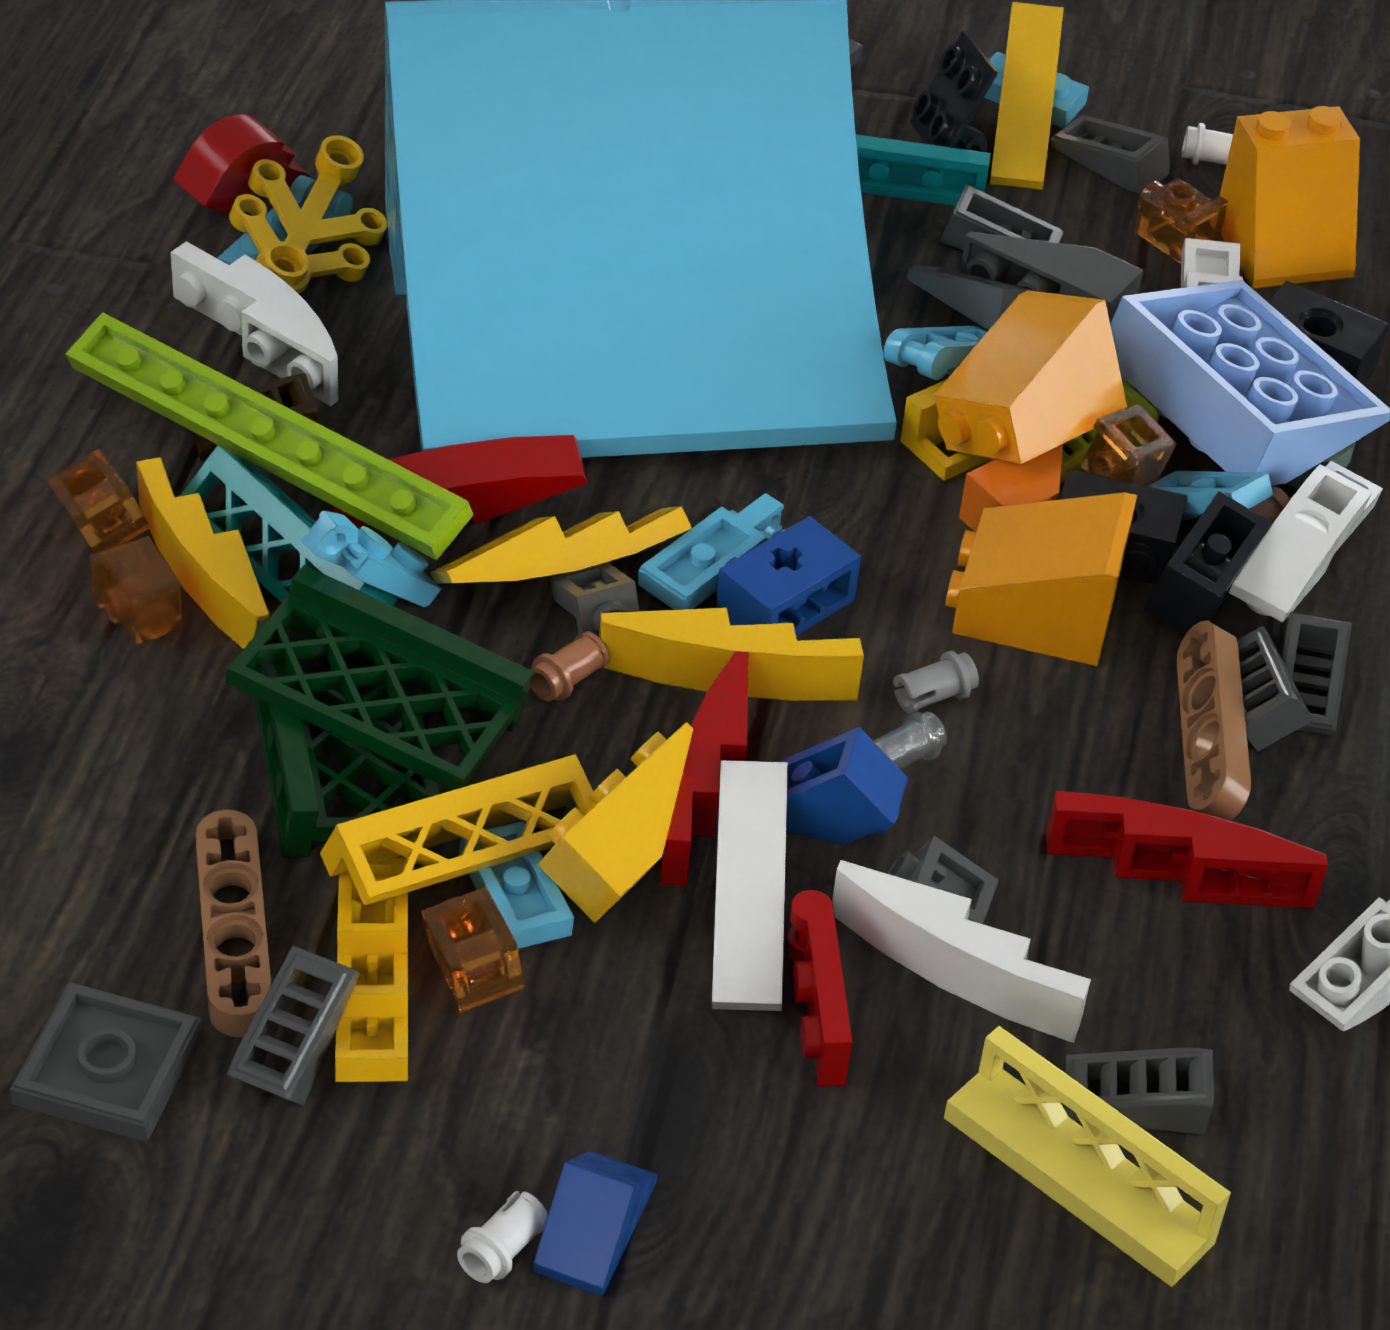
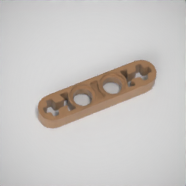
(1213, 721)
(232, 920)

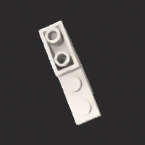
(271, 317)
(1304, 540)
(1353, 973)

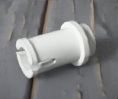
(1206, 145)
(489, 1250)

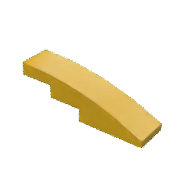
(1027, 96)
(544, 550)
(208, 565)
(695, 645)
(375, 1020)

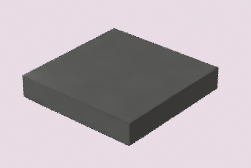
(106, 1062)

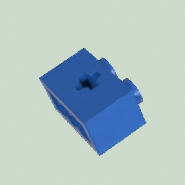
(790, 578)

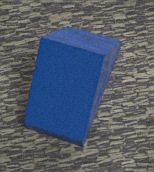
(592, 1220)

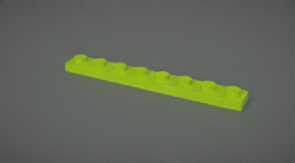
(271, 436)

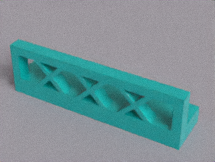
(919, 169)
(278, 514)

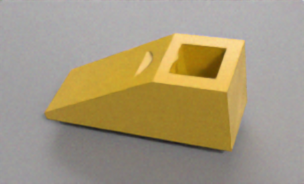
(626, 831)

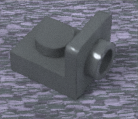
(594, 592)
(948, 870)

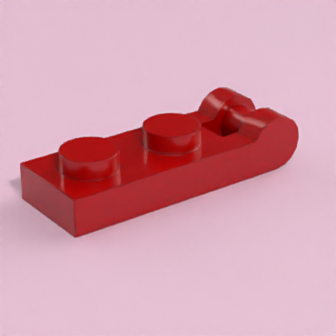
(820, 984)

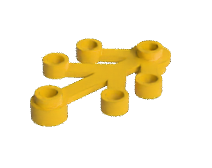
(336, 165)

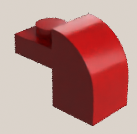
(223, 158)

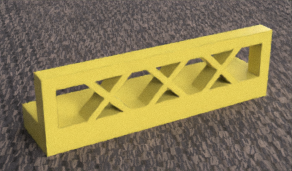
(1084, 1164)

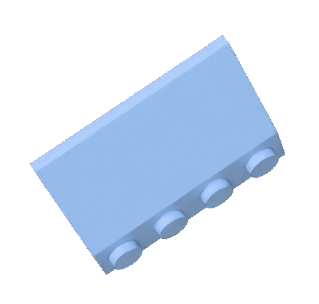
(1241, 379)

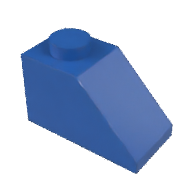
(843, 789)

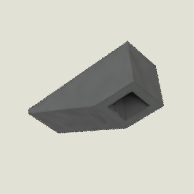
(1051, 267)

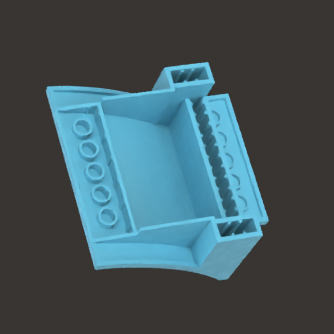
(631, 224)

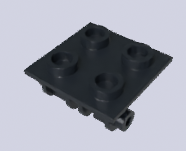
(946, 109)

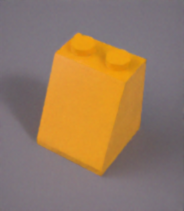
(1293, 196)
(1033, 379)
(1043, 575)

